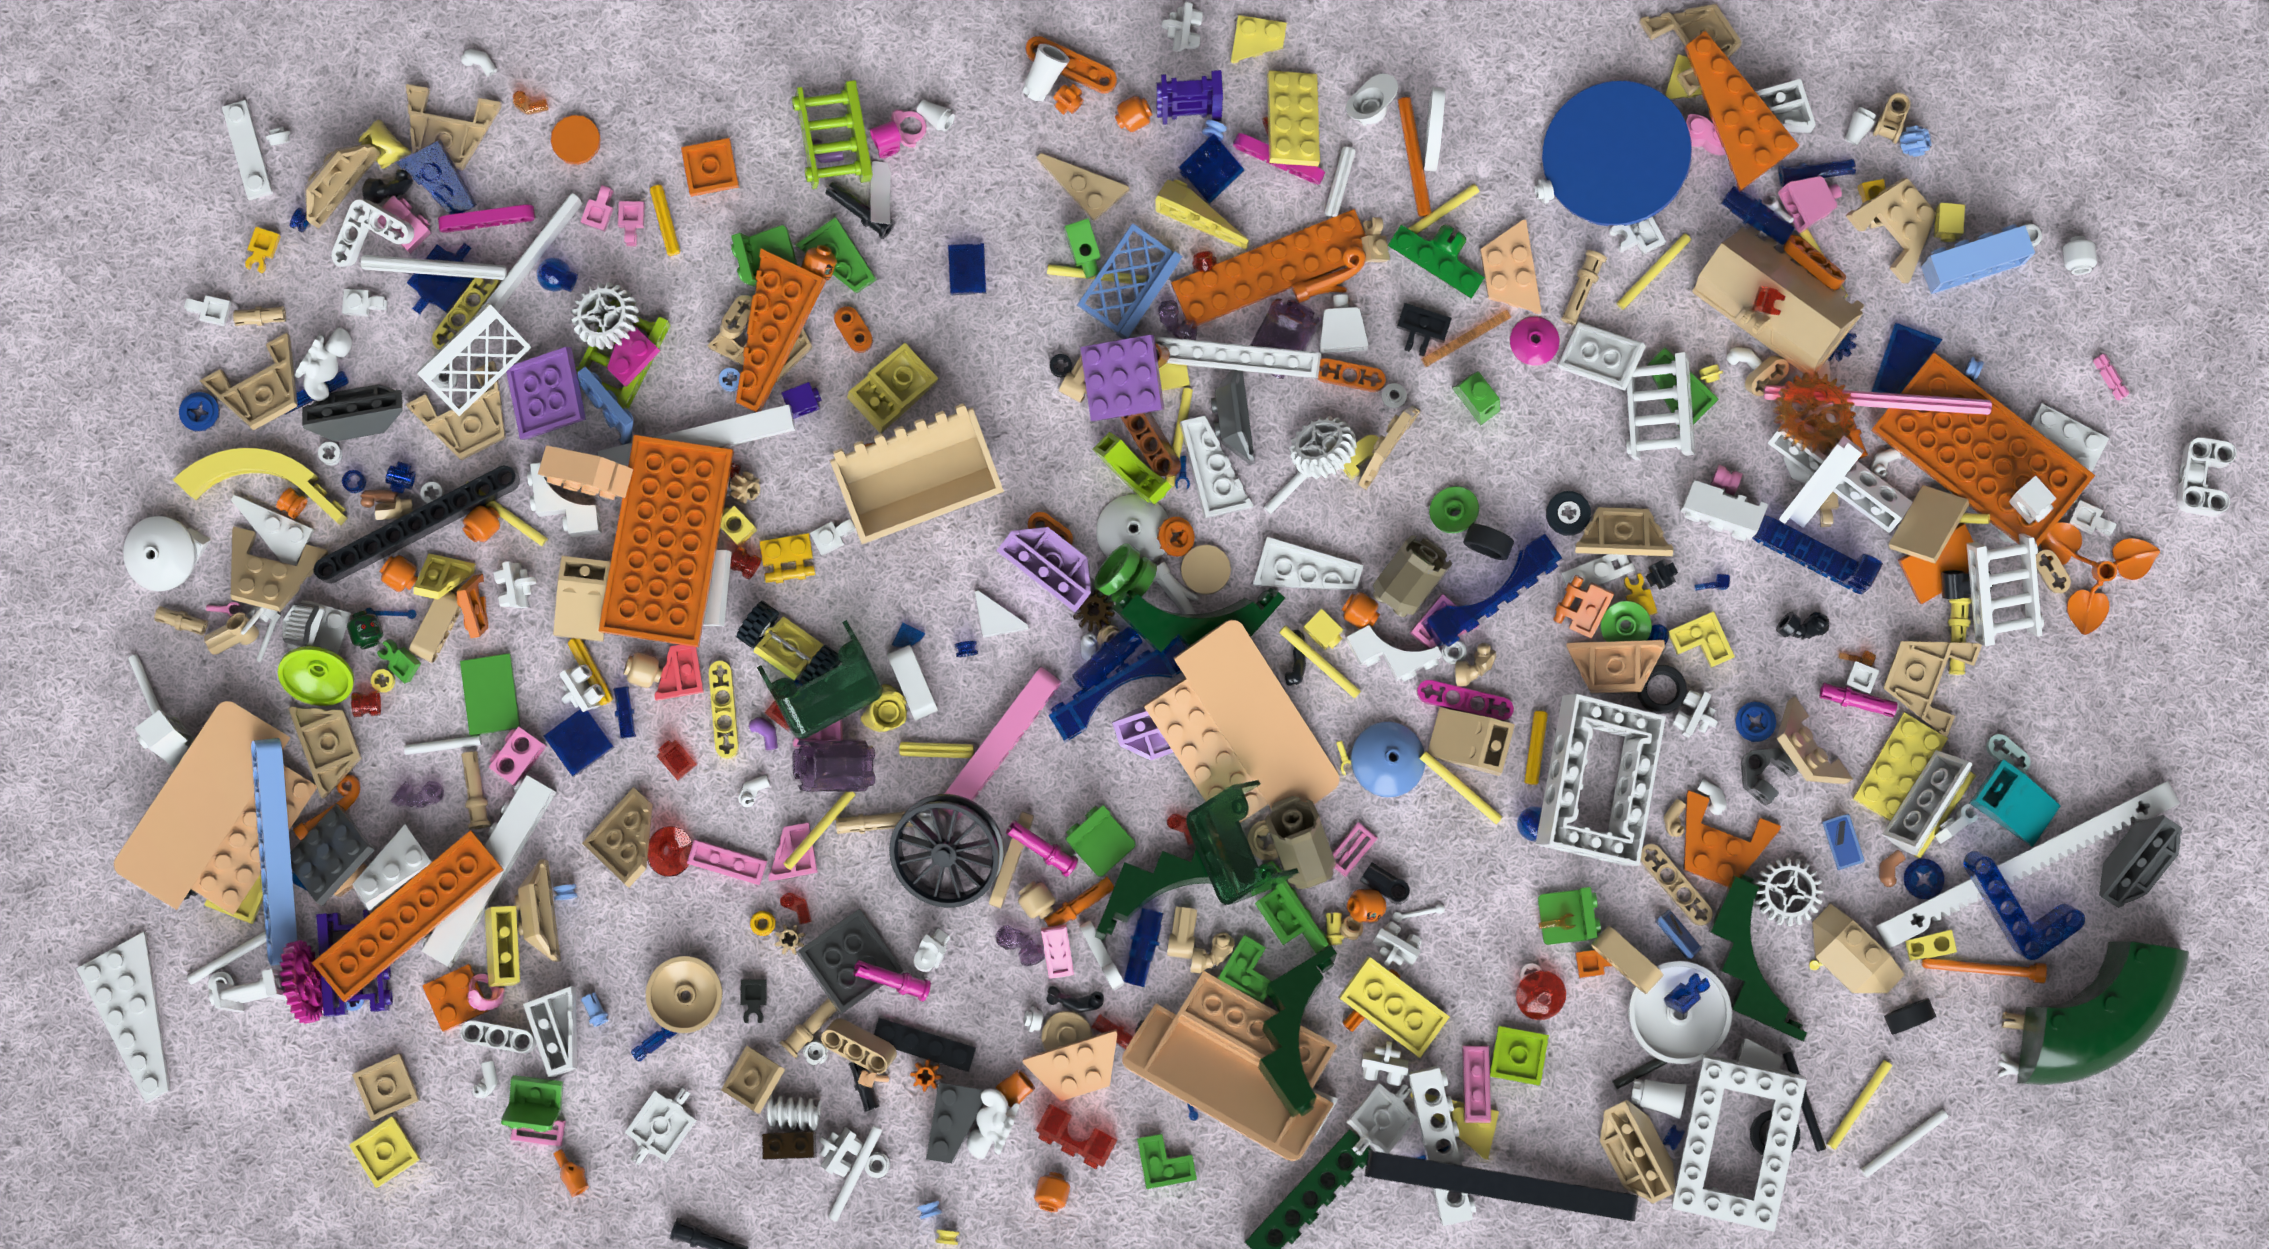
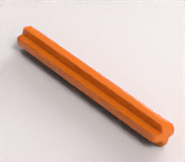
(1414, 156)

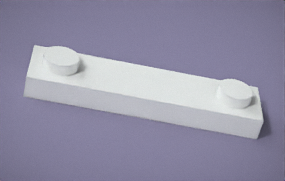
(247, 150)

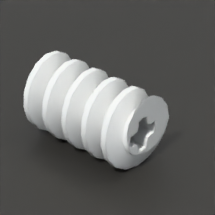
(793, 1113)

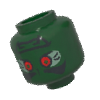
(364, 630)

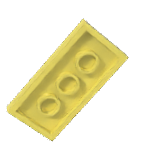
(1293, 118)
(1898, 766)
(1393, 1007)

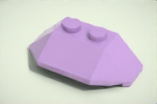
(1050, 563)
(1140, 735)

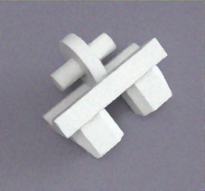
(1179, 27)
(517, 585)
(579, 691)
(1698, 703)
(1396, 949)
(931, 951)
(1385, 1060)
(846, 1141)

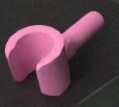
(224, 609)

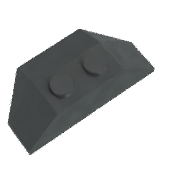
(353, 412)
(1233, 416)
(2140, 860)

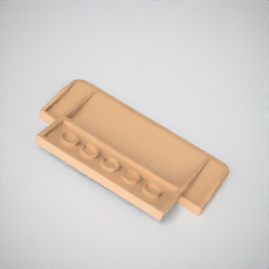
(1239, 725)
(204, 818)
(1213, 1059)

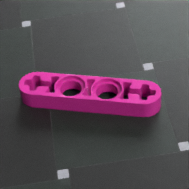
(1261, 151)
(486, 218)
(1465, 698)

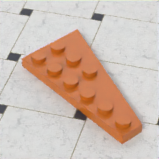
(1743, 122)
(775, 321)

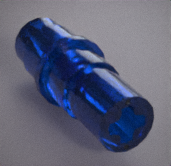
(1757, 215)
(1107, 658)
(1143, 947)

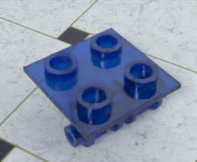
(1211, 168)

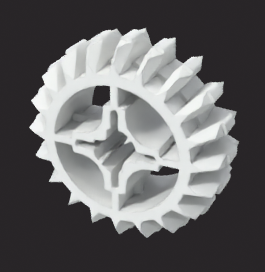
(594, 311)
(1323, 447)
(1794, 870)

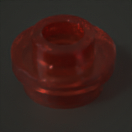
(1204, 261)

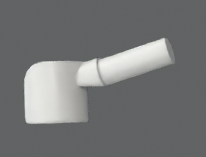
(1776, 207)

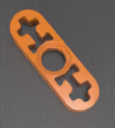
(1814, 262)
(1369, 371)

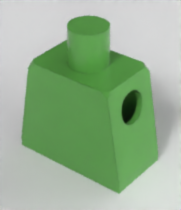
(1079, 236)
(1478, 397)

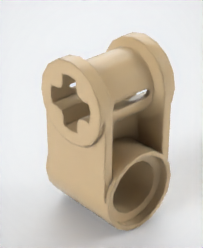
(1890, 121)

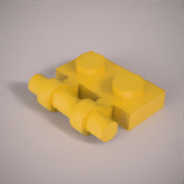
(787, 550)

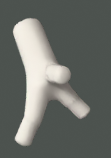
(2011, 1066)

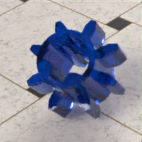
(400, 477)

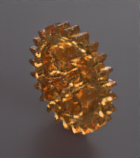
(1802, 392)

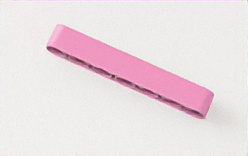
(1004, 736)

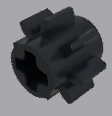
(1661, 574)

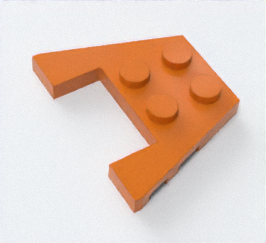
(1716, 853)

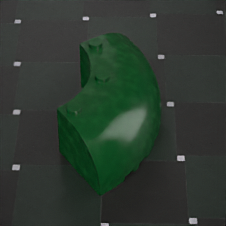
(2105, 1018)

